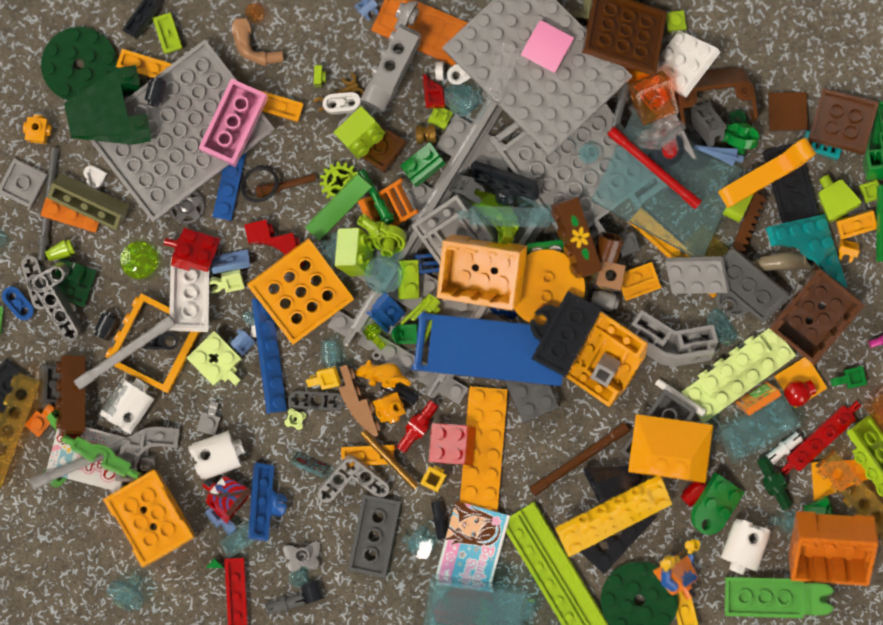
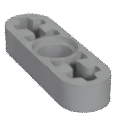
(26, 271)

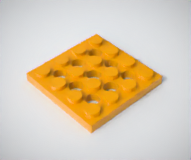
(302, 278)

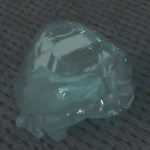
(461, 99)

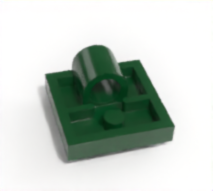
(77, 284)

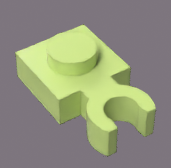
(229, 280)

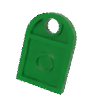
(715, 505)

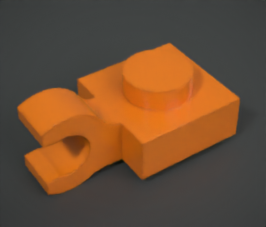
(38, 422)

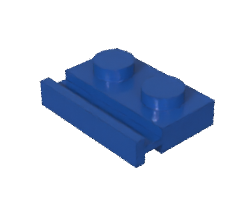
(386, 312)

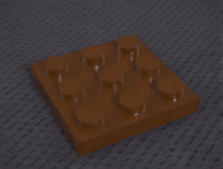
(843, 121)

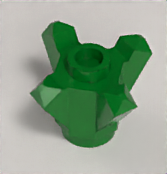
(821, 506)

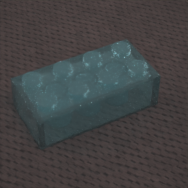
(753, 432)

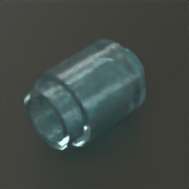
(330, 353)

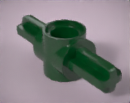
(774, 483)

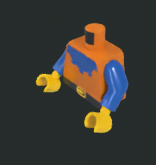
(678, 571)

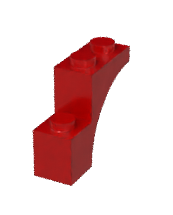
(261, 232)

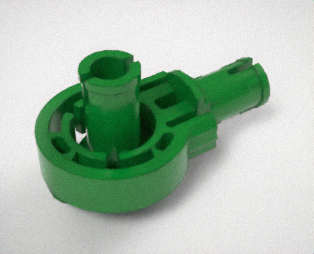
(741, 136)

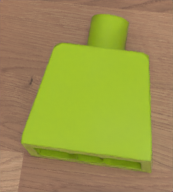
(837, 198)

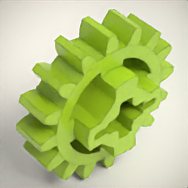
(336, 175)

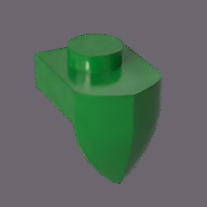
(405, 334)

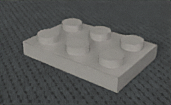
(697, 275)

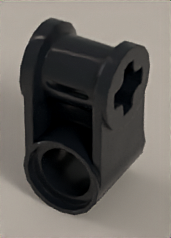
(160, 341)

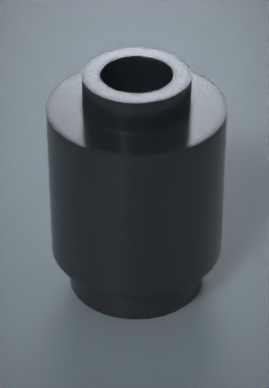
(155, 92)
(106, 325)

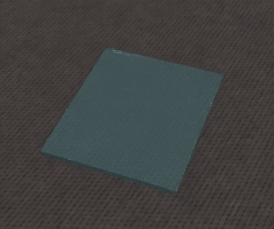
(652, 205)

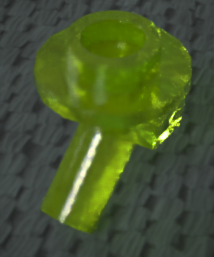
(371, 333)

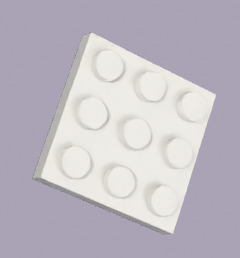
(686, 61)

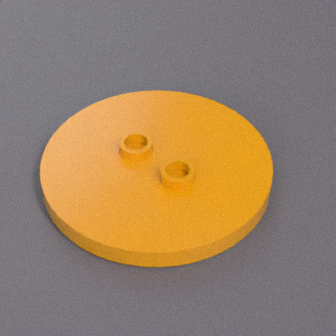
(546, 283)

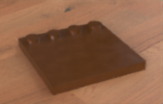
(625, 34)

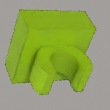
(440, 117)

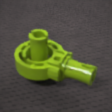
(393, 236)

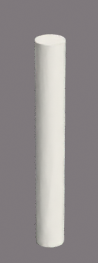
(663, 385)

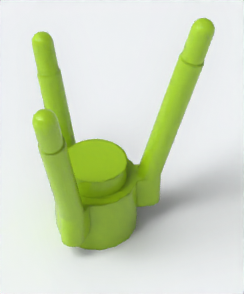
(429, 305)

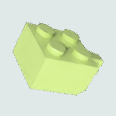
(224, 368)

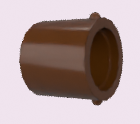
(609, 247)

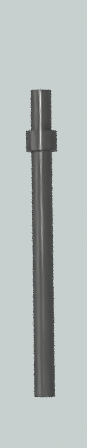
(44, 241)

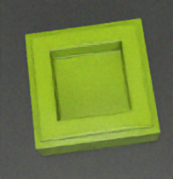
(869, 191)

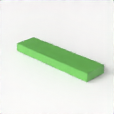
(338, 206)

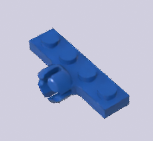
(264, 502)

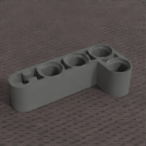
(61, 303)

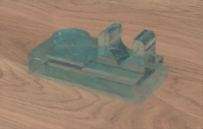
(236, 541)

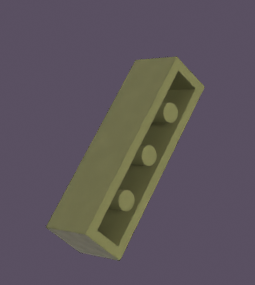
(88, 201)

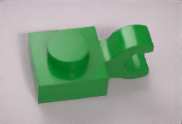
(852, 378)

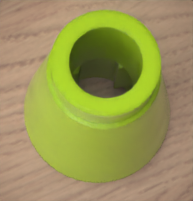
(61, 250)

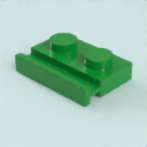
(423, 164)

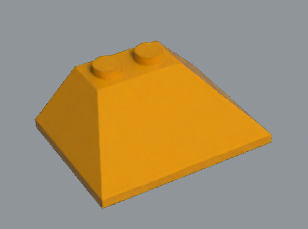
(616, 341)
(670, 448)

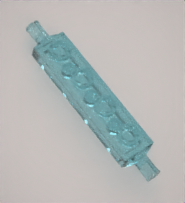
(507, 216)

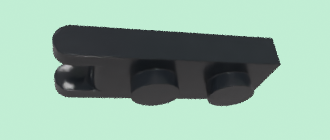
(142, 17)

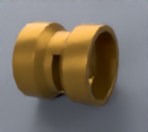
(430, 134)

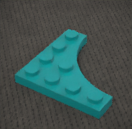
(813, 240)

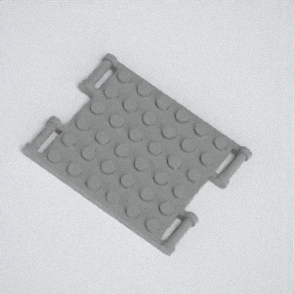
(562, 172)

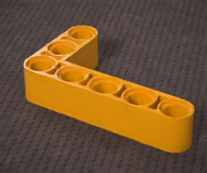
(768, 173)

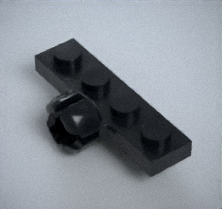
(505, 183)

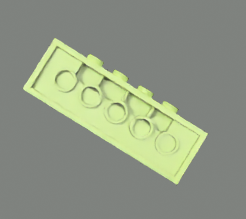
(738, 373)

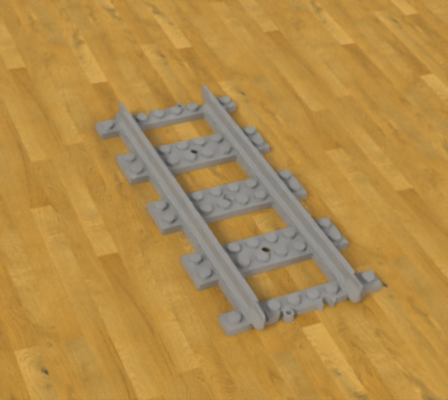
(465, 145)

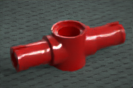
(417, 426)

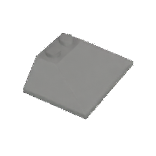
(443, 222)

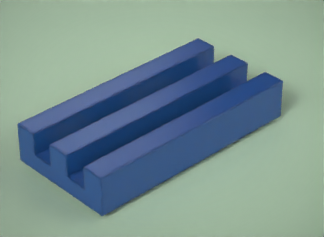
(420, 264)

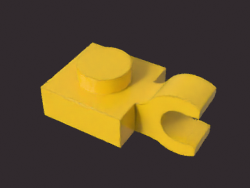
(325, 377)

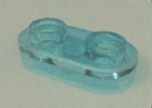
(724, 330)

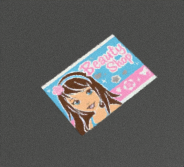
(472, 543)

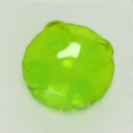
(139, 260)

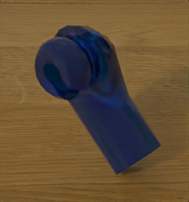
(511, 314)

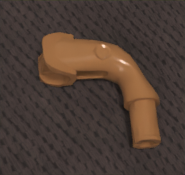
(241, 31)

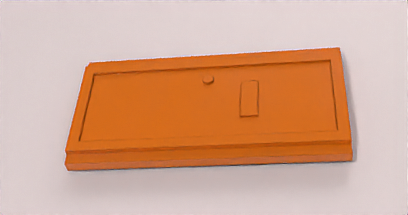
(433, 25)

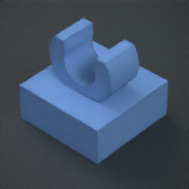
(365, 6)
(242, 342)

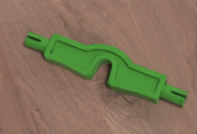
(93, 451)

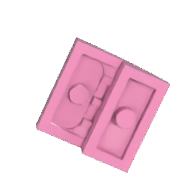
(547, 46)

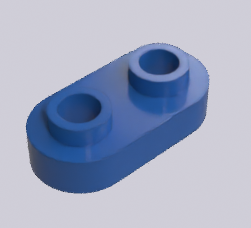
(18, 303)

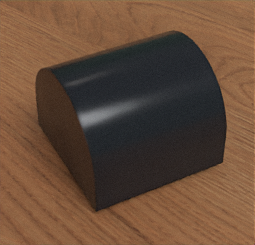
(312, 592)

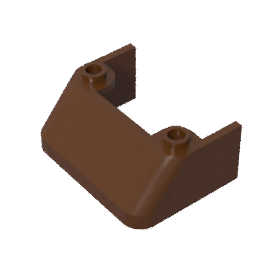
(721, 79)

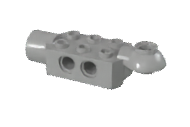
(383, 82)

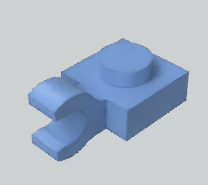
(229, 528)

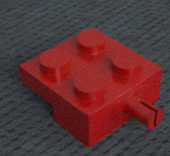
(193, 250)

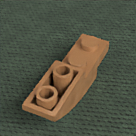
(361, 410)

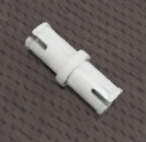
(784, 447)

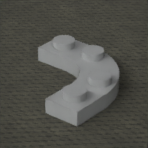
(142, 440)

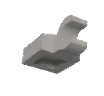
(209, 421)

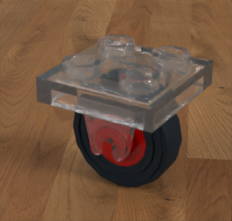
(663, 141)

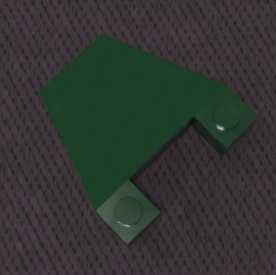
(101, 111)

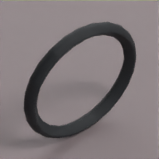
(252, 171)

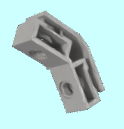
(672, 346)

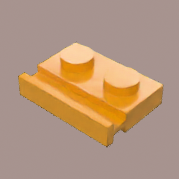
(639, 281)

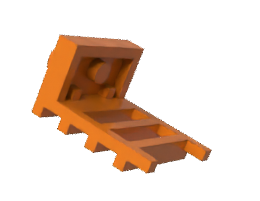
(367, 204)

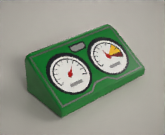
(548, 245)

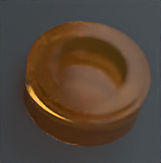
(254, 13)

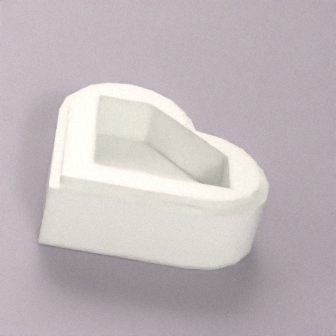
(94, 176)

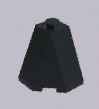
(611, 481)

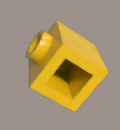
(433, 478)

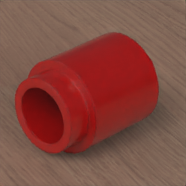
(692, 492)

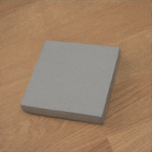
(22, 183)

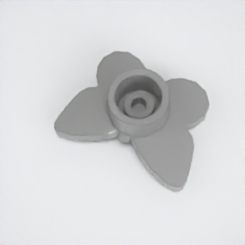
(302, 556)

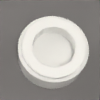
(440, 70)

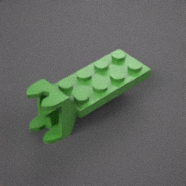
(775, 597)

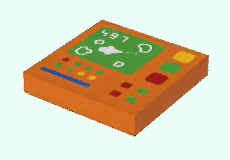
(757, 398)

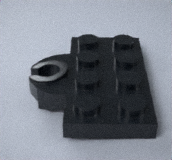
(563, 332)

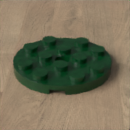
(65, 50)
(635, 580)

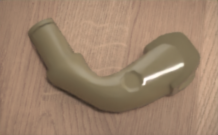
(783, 261)

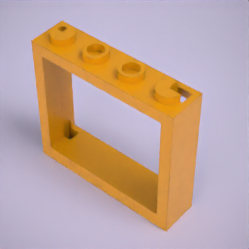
(180, 360)

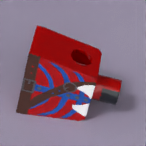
(225, 497)

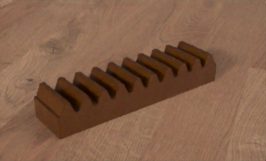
(748, 221)

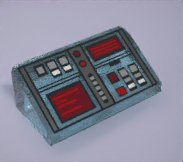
(310, 464)

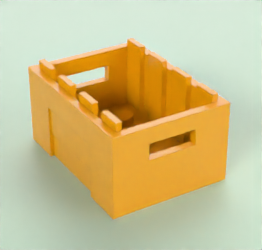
(481, 287)
(172, 526)

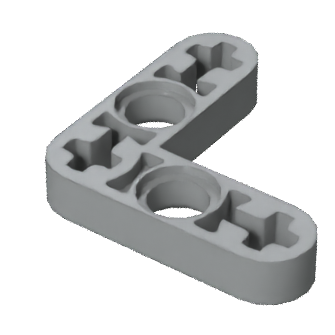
(354, 473)

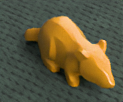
(387, 374)

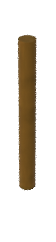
(389, 459)

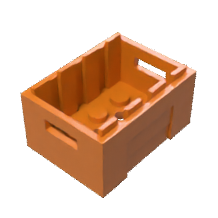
(832, 548)

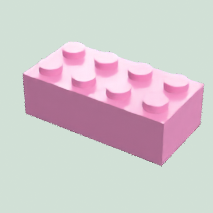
(233, 122)

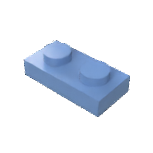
(230, 261)

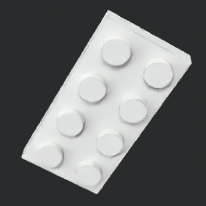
(189, 299)

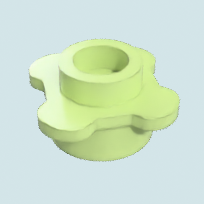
(290, 419)

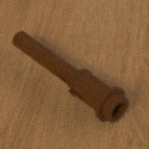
(264, 190)

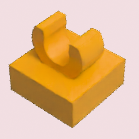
(849, 248)

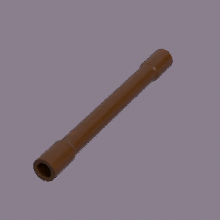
(613, 436)

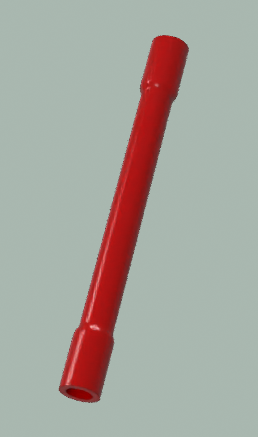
(622, 140)

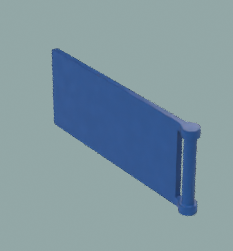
(481, 350)

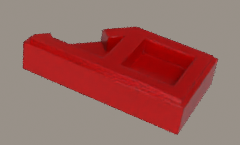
(432, 93)

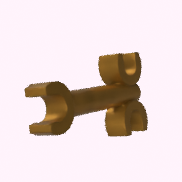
(351, 87)

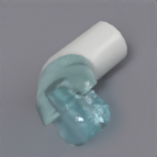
(249, 317)

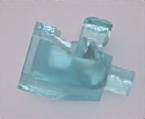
(330, 248)
(419, 544)

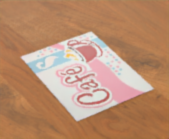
(93, 473)

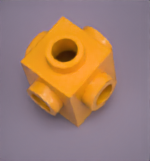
(37, 136)
(389, 408)

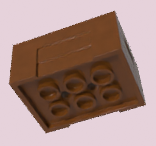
(828, 323)

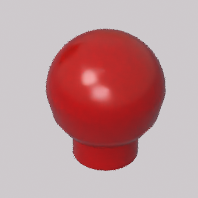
(799, 392)

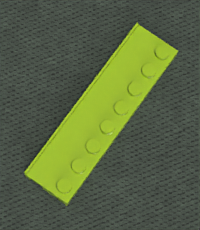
(552, 568)

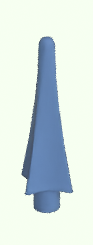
(728, 155)

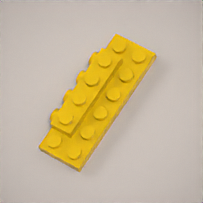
(613, 516)

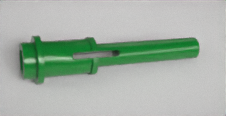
(380, 205)

